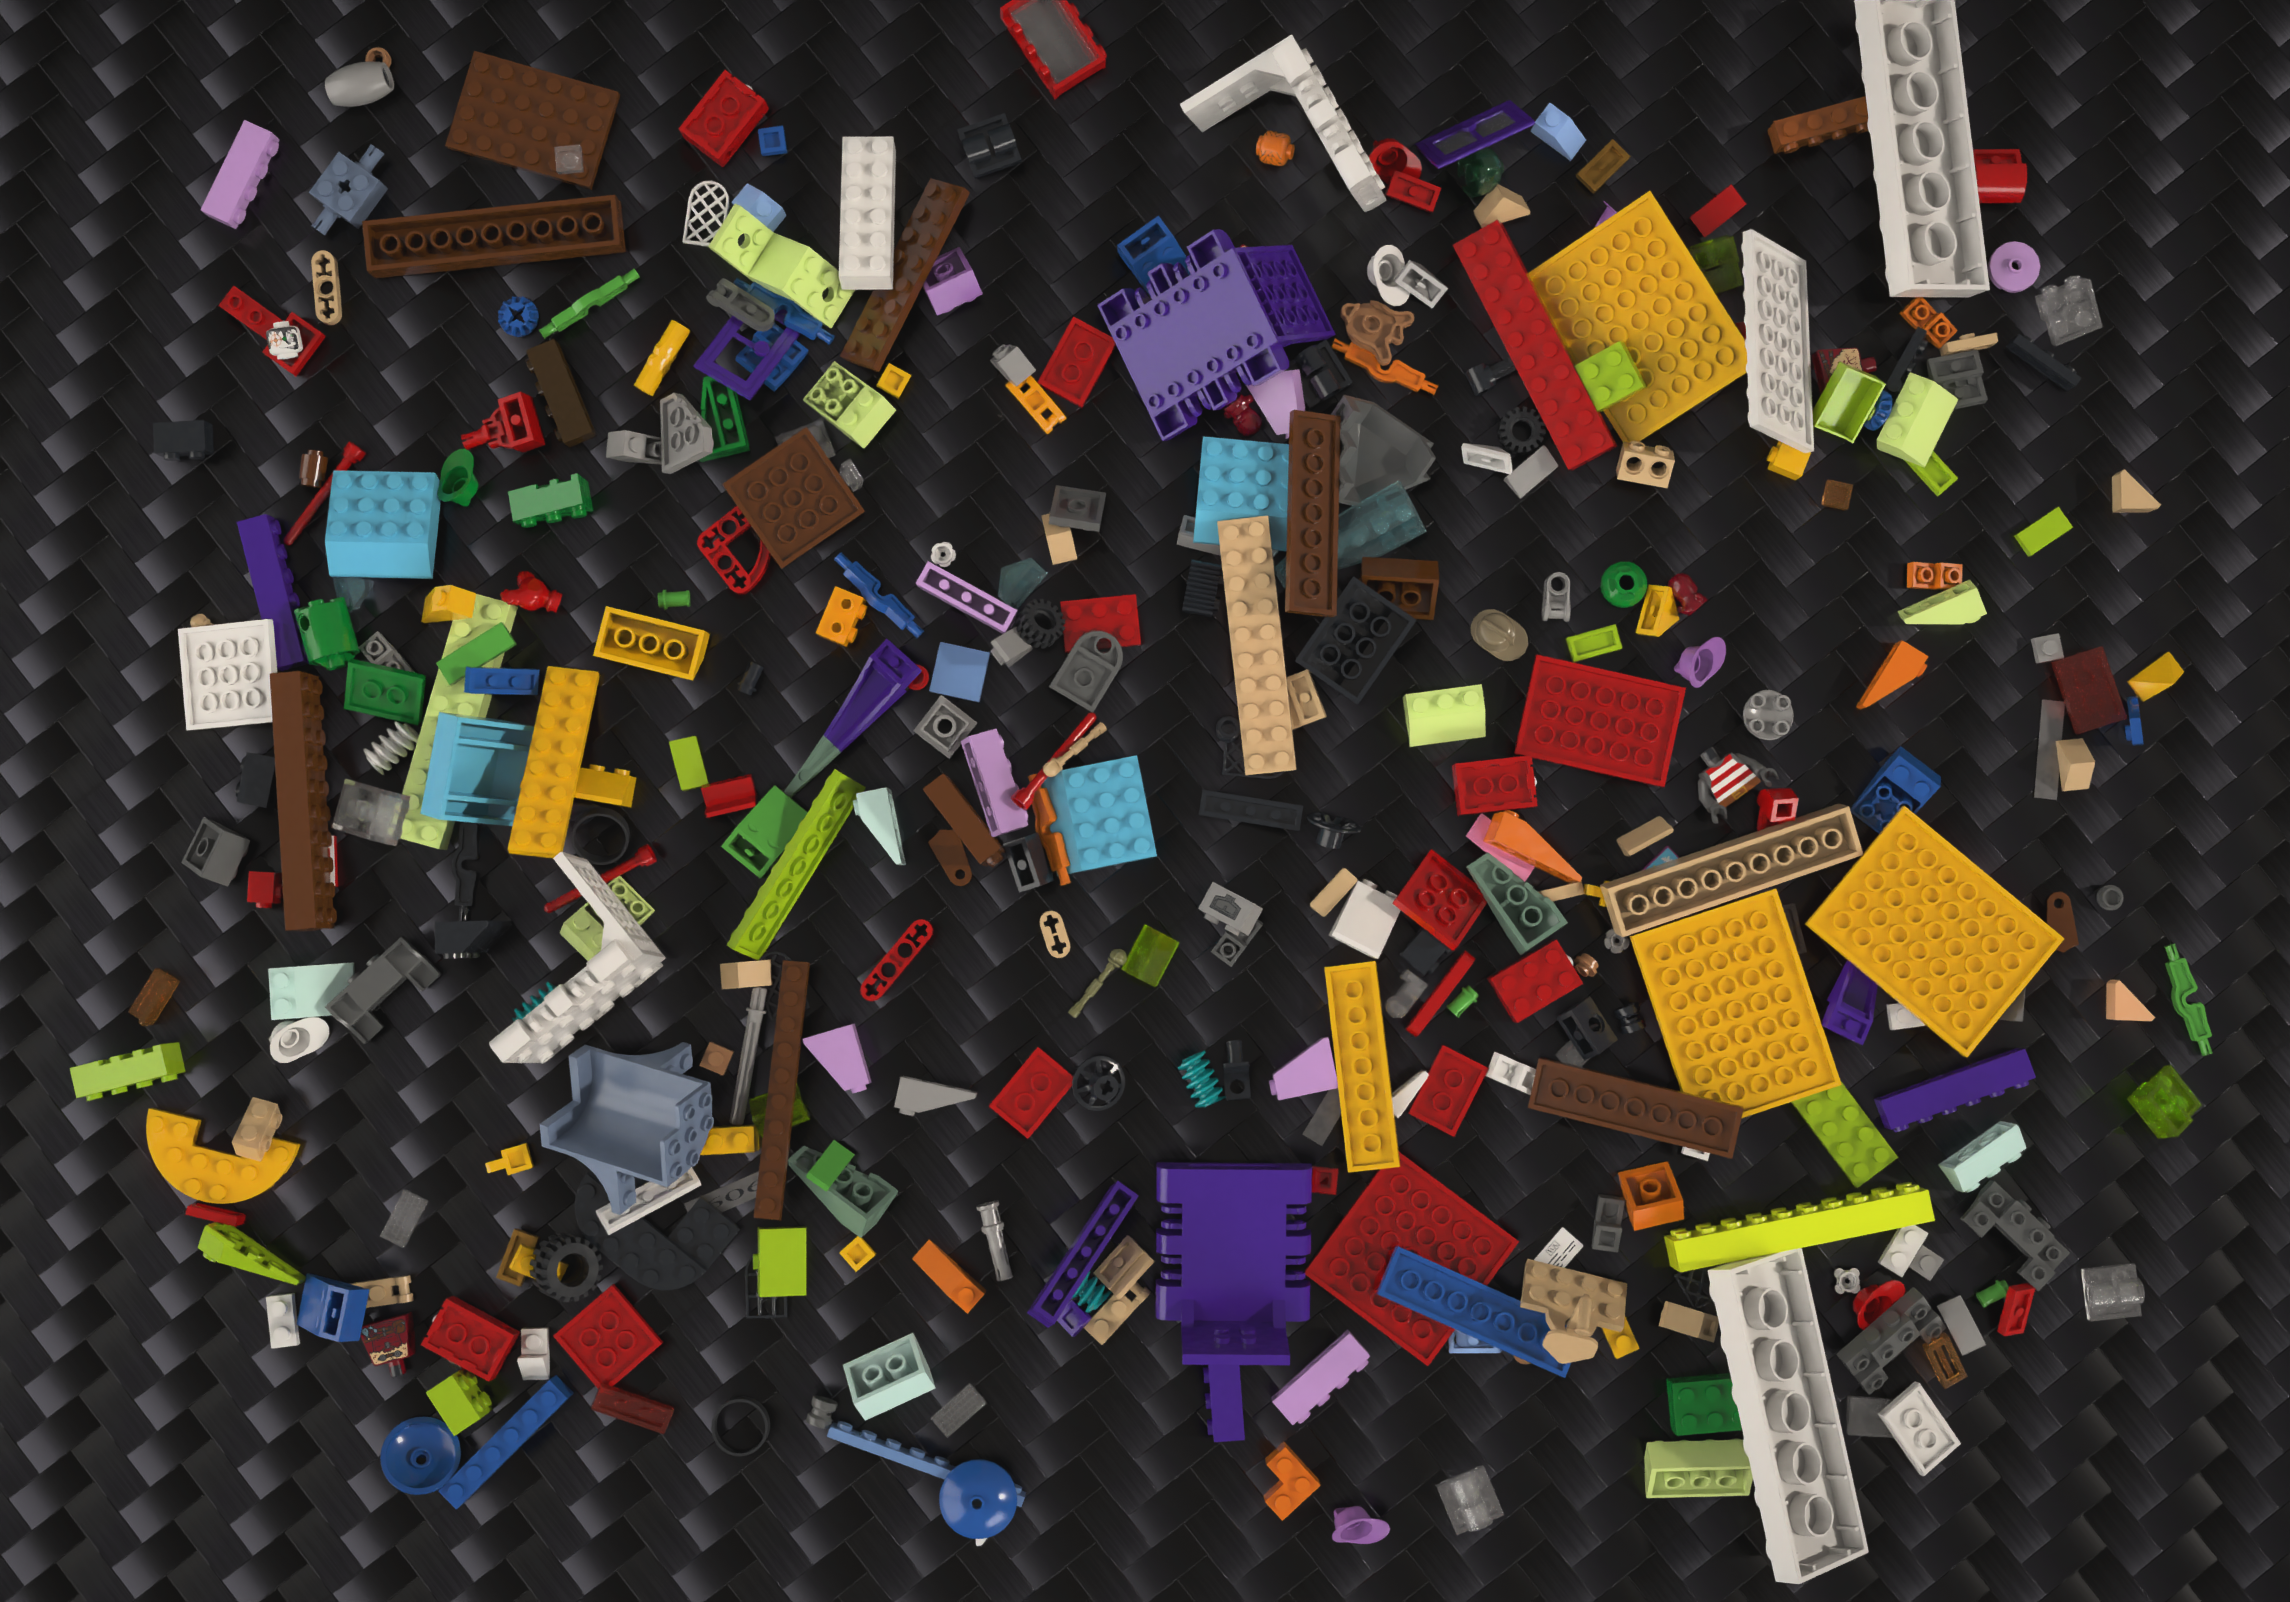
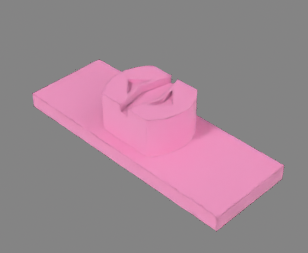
(1477, 835)

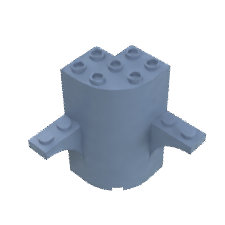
(632, 1118)

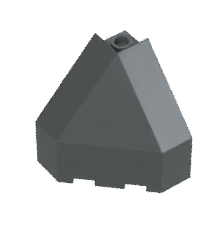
(1377, 451)

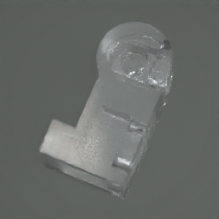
(1406, 996)

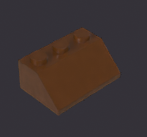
(1404, 582)

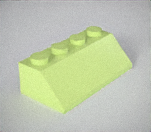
(1697, 1469)

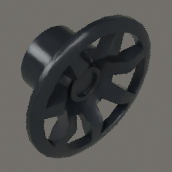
(1332, 832)
(1101, 1084)

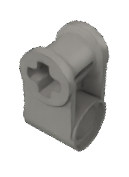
(1556, 599)

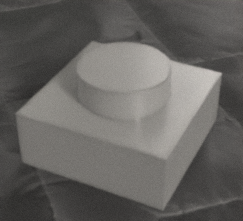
(2047, 648)
(1926, 1263)

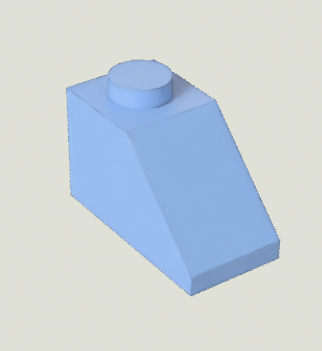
(1558, 131)
(760, 206)

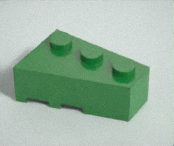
(723, 414)
(550, 501)

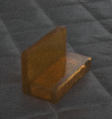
(153, 997)

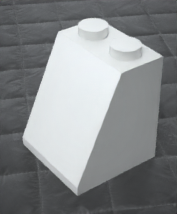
(1366, 919)

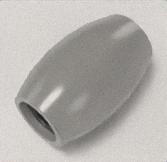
(359, 84)

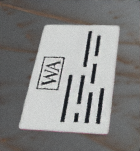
(1560, 1249)

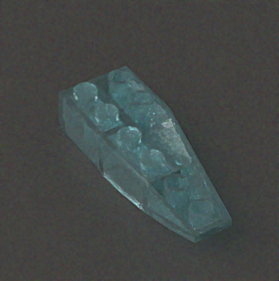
(1373, 528)

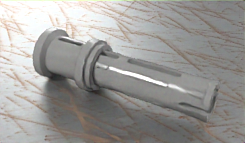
(993, 1229)

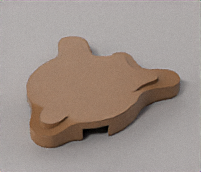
(1375, 327)

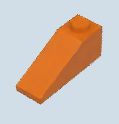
(1898, 668)
(949, 1276)

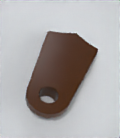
(951, 855)
(2062, 920)

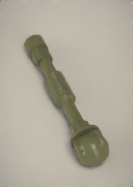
(1117, 958)

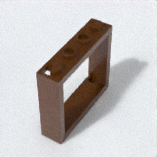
(965, 821)

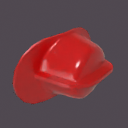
(1392, 155)
(1875, 1300)

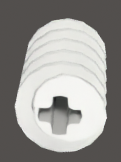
(391, 746)

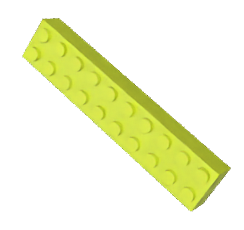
(1799, 1227)

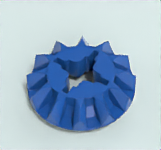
(518, 328)
(1882, 412)

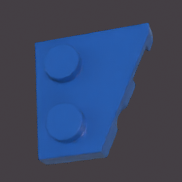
(2134, 729)

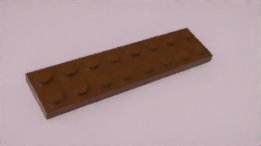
(911, 265)
(1312, 514)
(1636, 1107)

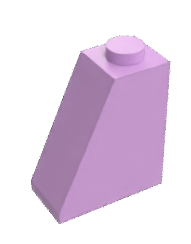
(1278, 398)
(841, 1056)
(1306, 1073)

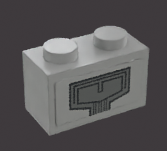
(1230, 909)

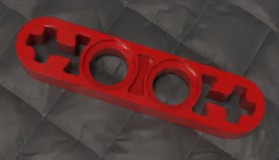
(894, 958)
(1440, 993)

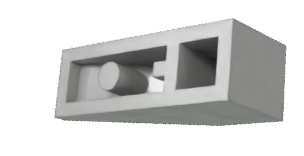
(922, 1095)

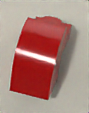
(1776, 806)

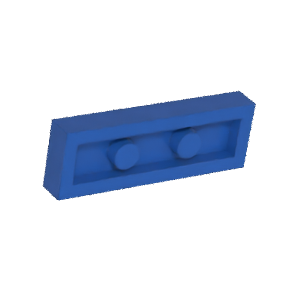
(501, 680)

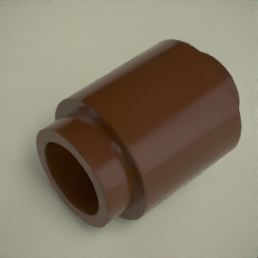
(313, 469)

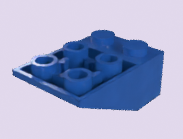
(1150, 248)
(1898, 783)
(332, 1308)

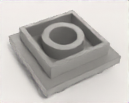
(949, 742)

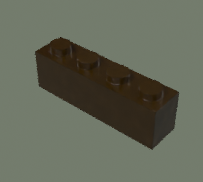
(561, 393)

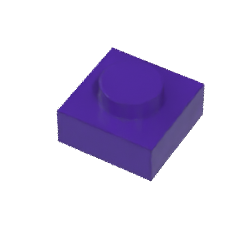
(1074, 1318)

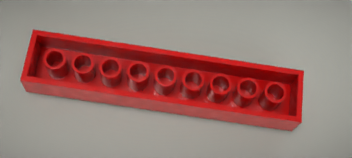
(1534, 345)

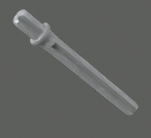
(748, 1055)

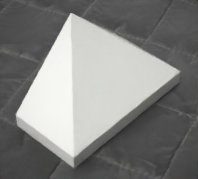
(1487, 457)

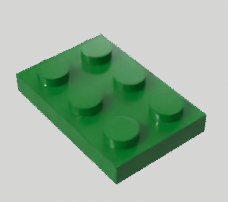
(384, 691)

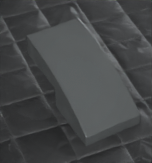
(1607, 1223)

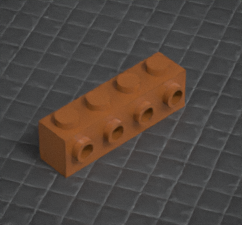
(1819, 125)

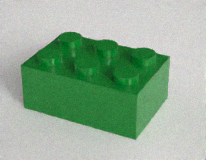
(1702, 1404)

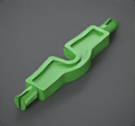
(581, 306)
(2184, 985)

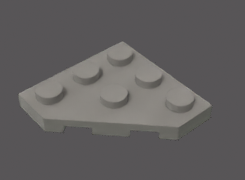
(683, 434)

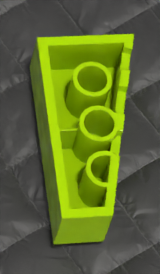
(128, 1069)

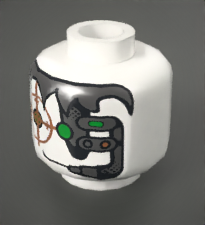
(284, 340)

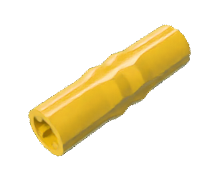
(661, 358)

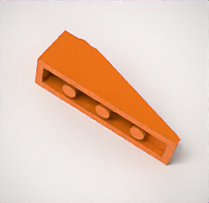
(1523, 842)

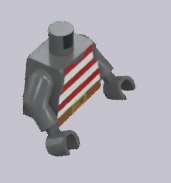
(1728, 780)

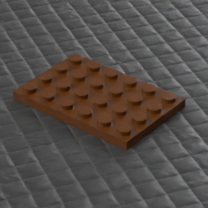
(523, 112)

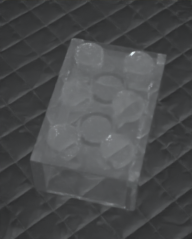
(371, 812)

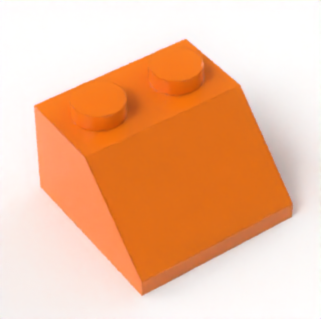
(1651, 1196)

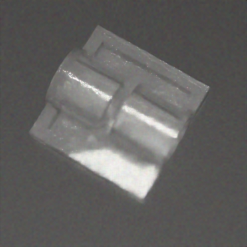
(2112, 1292)
(1470, 1500)

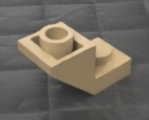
(1689, 1321)

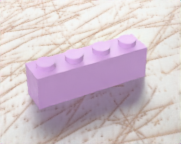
(240, 174)
(967, 598)
(994, 782)
(1320, 1377)

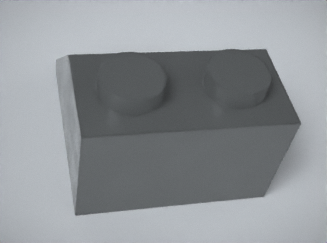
(216, 852)

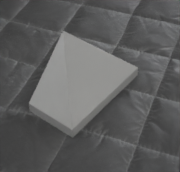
(1421, 283)

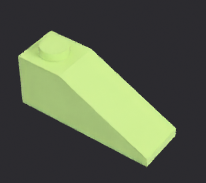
(1953, 606)

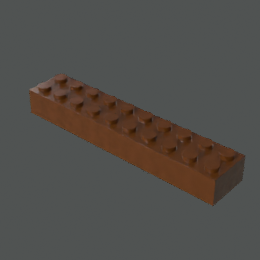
(493, 236)
(302, 801)

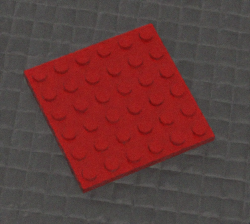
(1420, 1215)

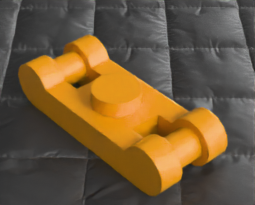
(1036, 402)

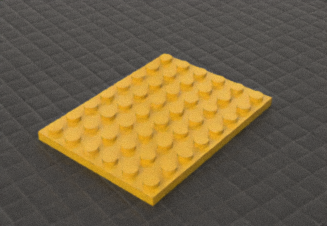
(1643, 288)
(1934, 931)
(1736, 1005)

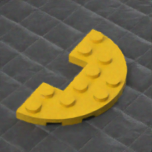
(207, 1172)

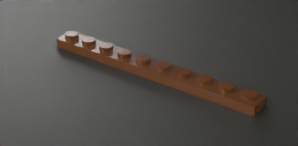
(781, 1090)

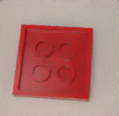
(1441, 900)
(608, 1338)

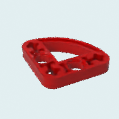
(720, 549)

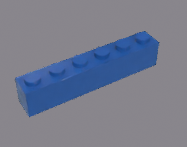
(506, 1442)

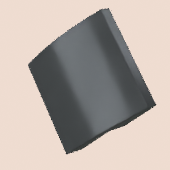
(1960, 376)

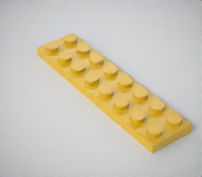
(553, 762)
(1362, 1067)

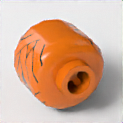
(1275, 148)

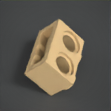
(1642, 471)

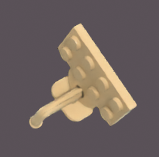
(1575, 1301)

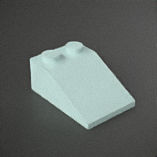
(879, 815)
(306, 989)

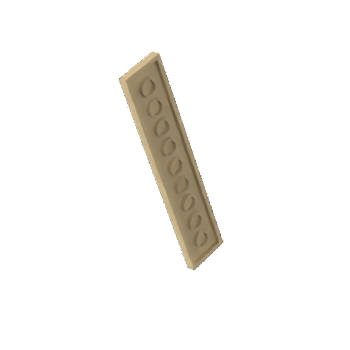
(1256, 645)

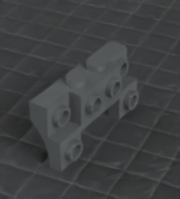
(368, 989)
(2018, 1225)
(1888, 1337)

